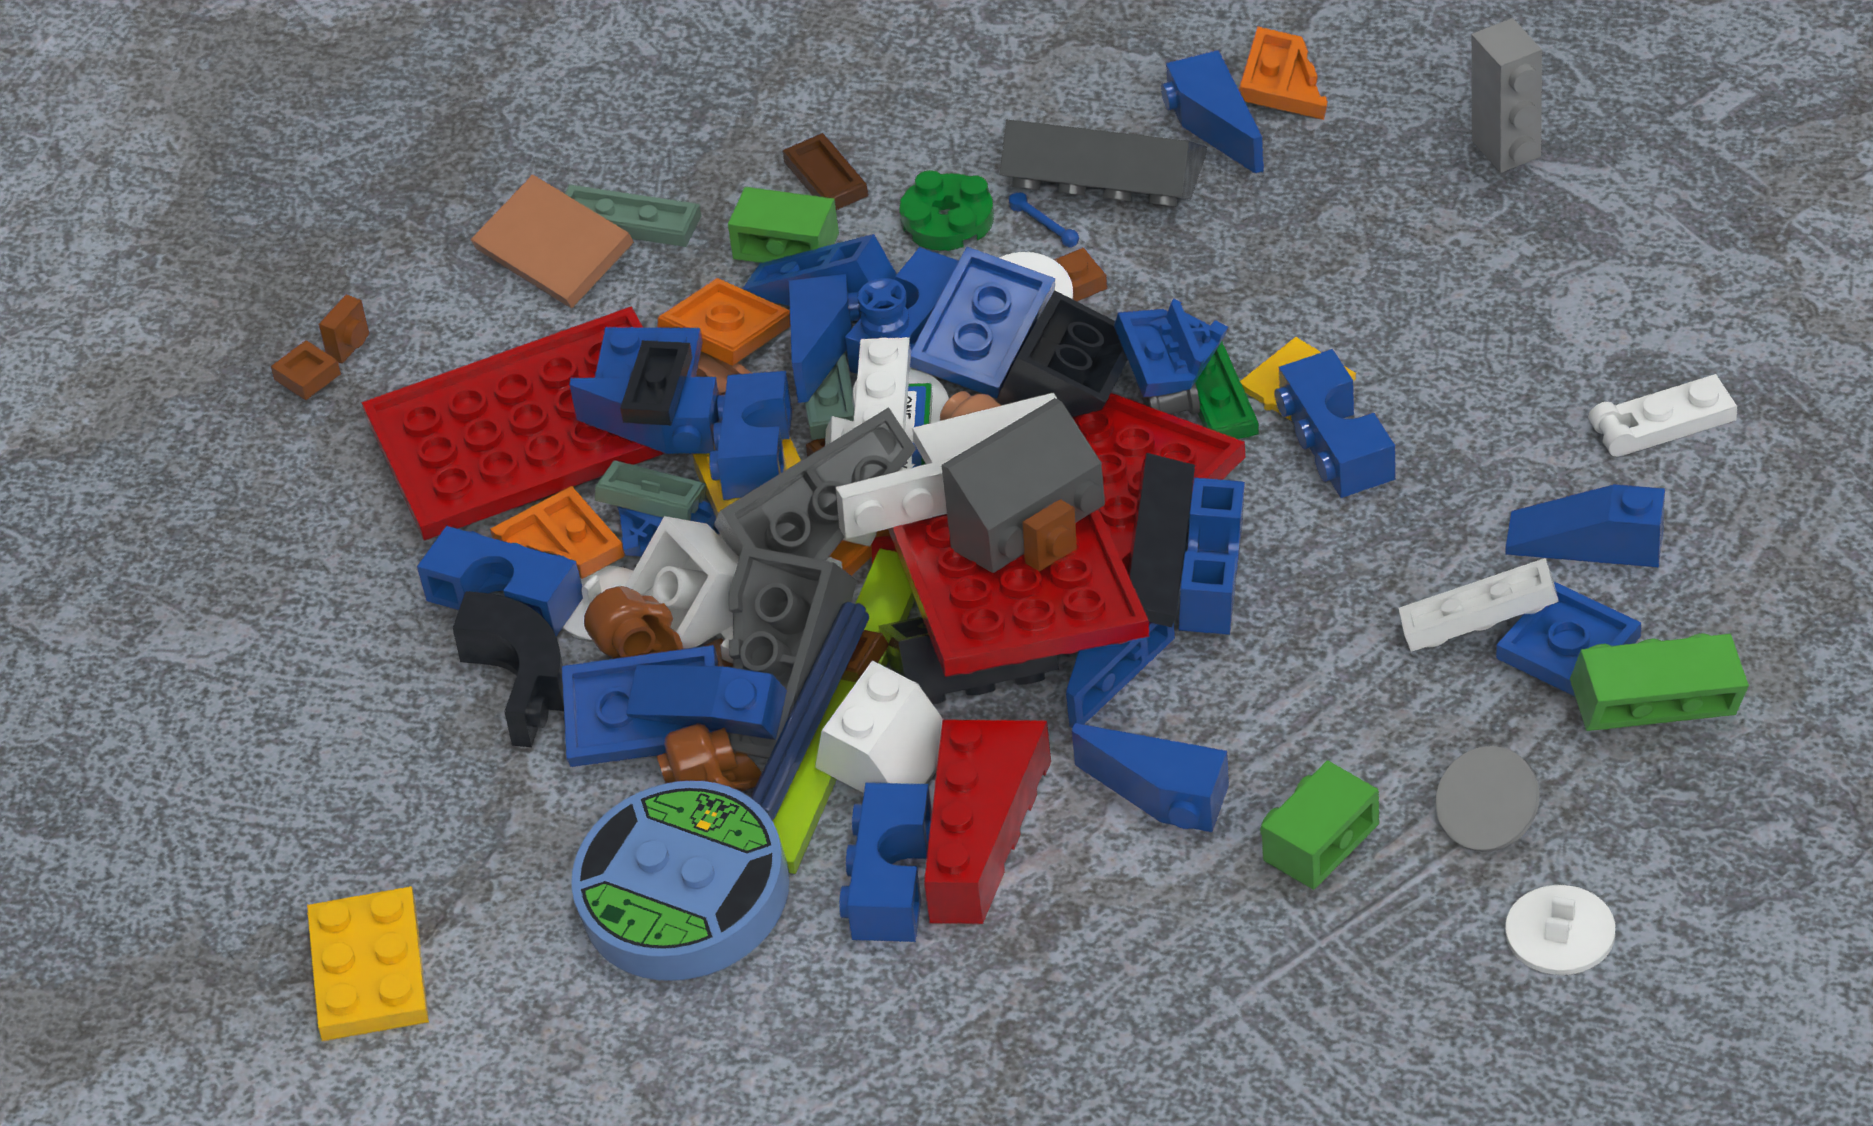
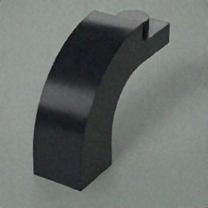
(516, 638)

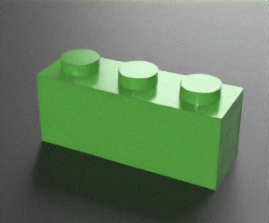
(1658, 681)

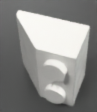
(691, 574)
(881, 733)

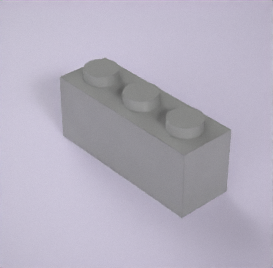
(1506, 95)

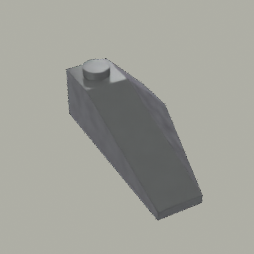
(799, 506)
(781, 622)

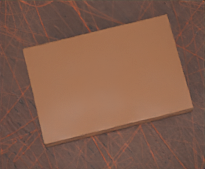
(552, 241)

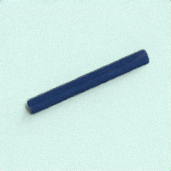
(810, 707)

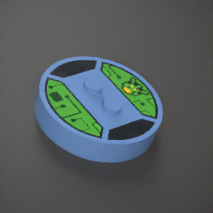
(680, 880)

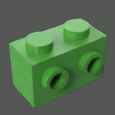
(780, 224)
(1319, 824)

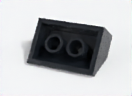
(1070, 355)
(915, 658)

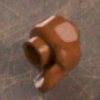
(630, 624)
(706, 756)

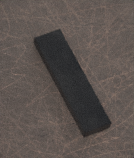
(1160, 535)

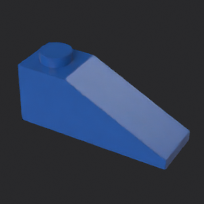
(1213, 107)
(858, 258)
(818, 324)
(599, 403)
(1594, 526)
(1106, 669)
(708, 695)
(1162, 777)

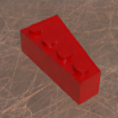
(980, 799)

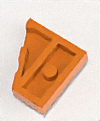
(1282, 75)
(565, 528)

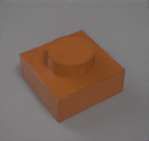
(1084, 273)
(344, 328)
(305, 370)
(1049, 535)

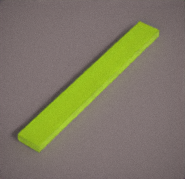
(886, 600)

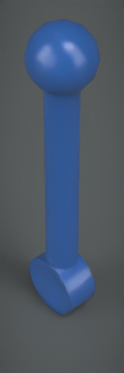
(1019, 202)

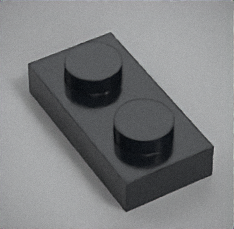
(656, 382)

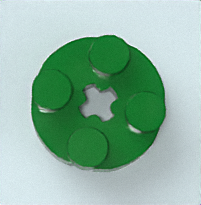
(969, 211)

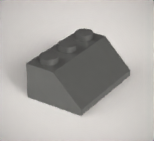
(1013, 478)

